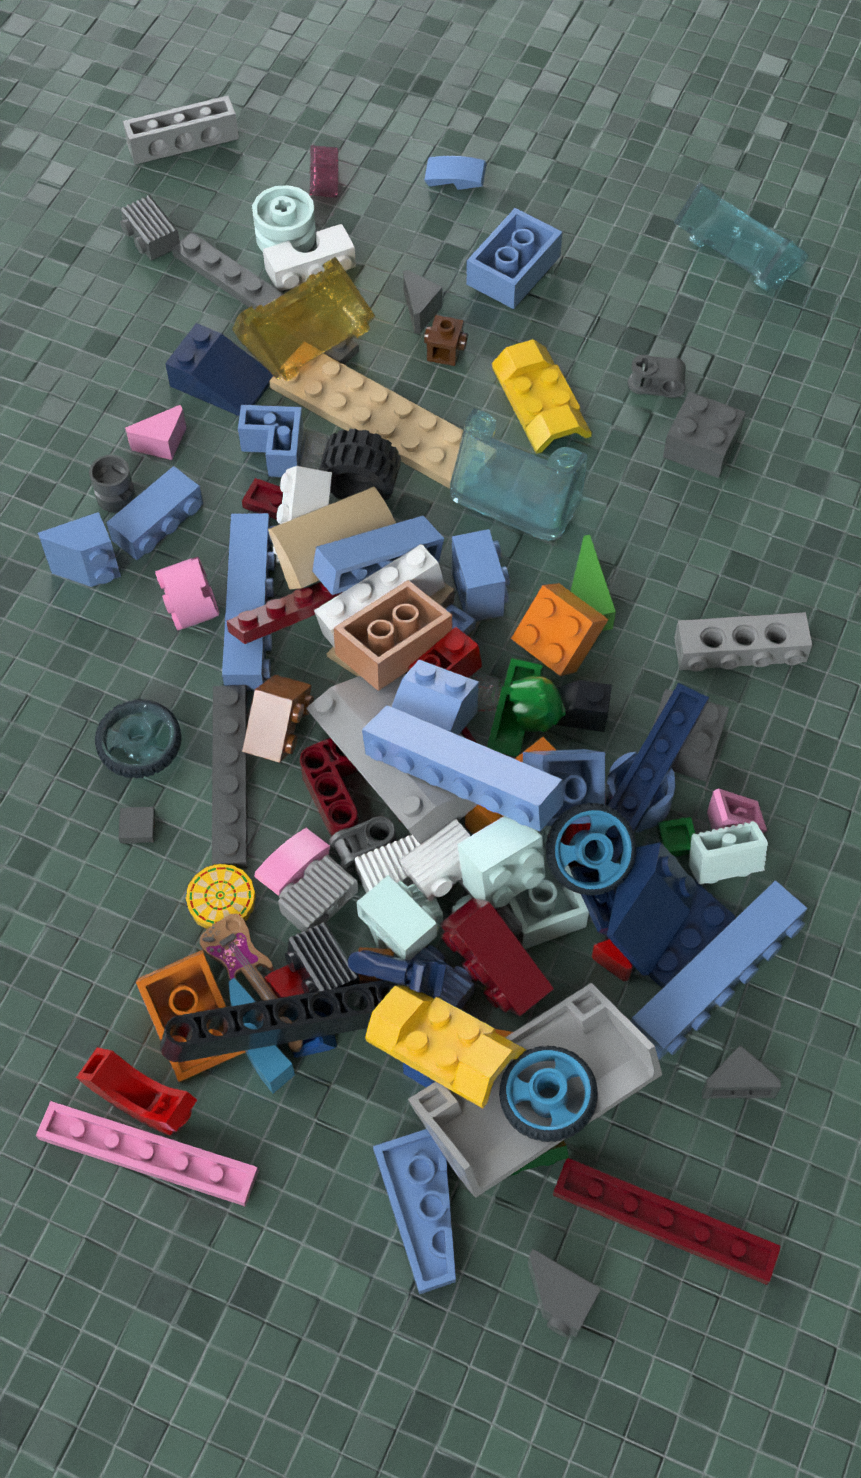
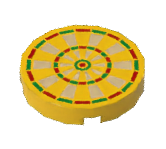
(219, 893)

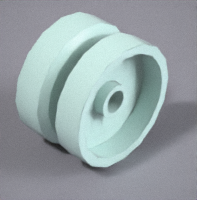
(283, 216)

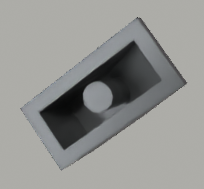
(561, 1294)

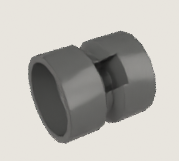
(112, 482)

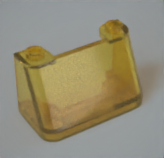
(304, 321)

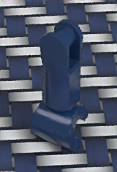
(420, 974)

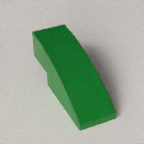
(506, 734)

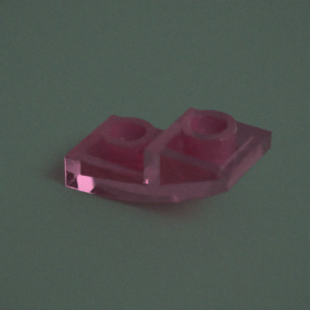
(323, 171)

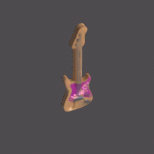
(231, 946)

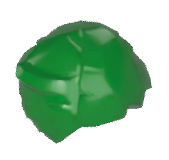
(536, 703)

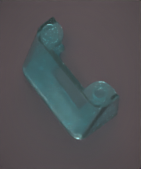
(515, 484)

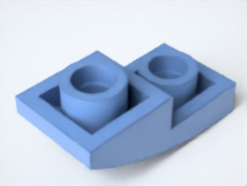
(460, 170)

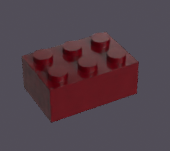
(495, 957)

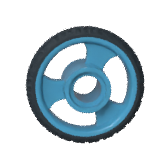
(610, 873)
(564, 1123)

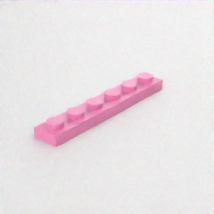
(148, 1153)

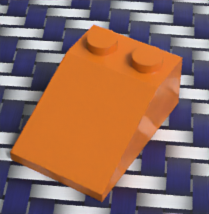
(179, 990)

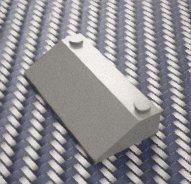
(418, 805)
(482, 1141)

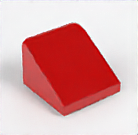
(612, 959)
(285, 982)

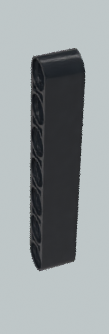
(271, 1028)

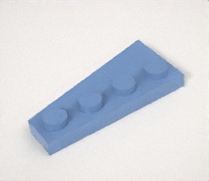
(420, 1201)

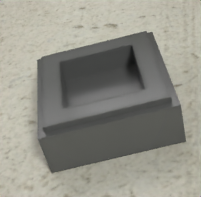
(136, 825)

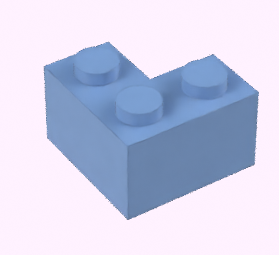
(273, 431)

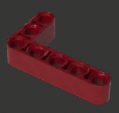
(329, 778)

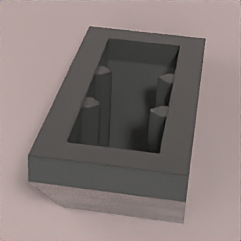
(422, 299)
(741, 1077)

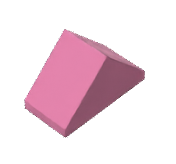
(158, 434)
(732, 809)

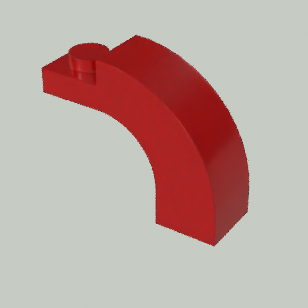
(135, 1093)

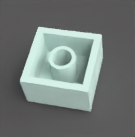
(501, 861)

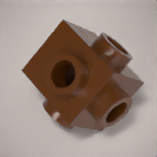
(445, 340)

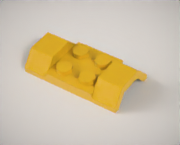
(539, 394)
(441, 1042)

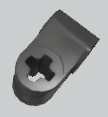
(660, 376)
(360, 840)

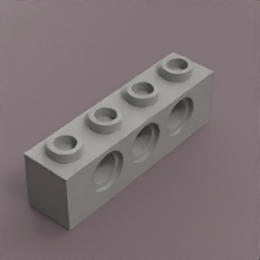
(181, 129)
(757, 632)

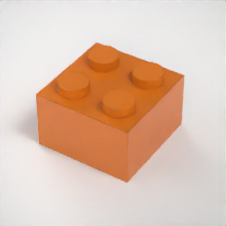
(559, 629)

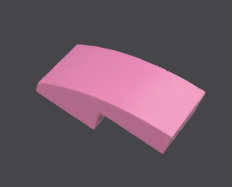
(290, 860)

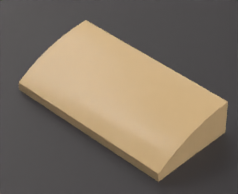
(298, 538)

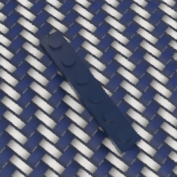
(653, 763)

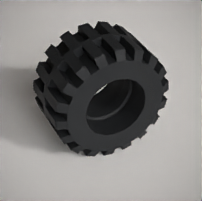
(360, 462)

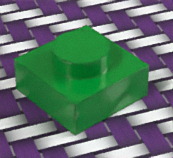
(676, 835)

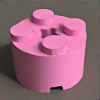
(187, 593)

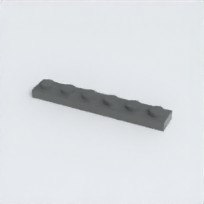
(229, 776)

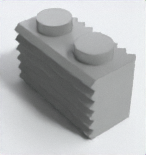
(318, 894)

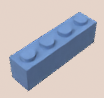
(354, 558)

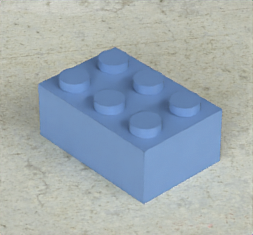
(514, 258)

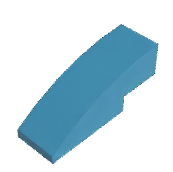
(268, 1061)

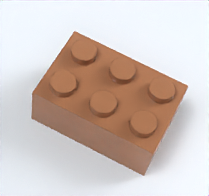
(391, 634)

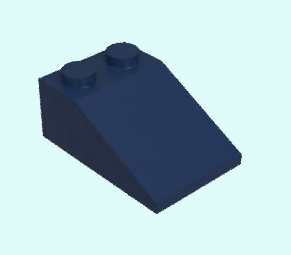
(216, 370)
(650, 906)

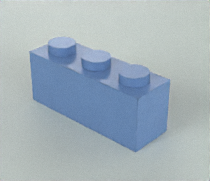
(155, 513)

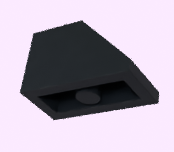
(585, 705)

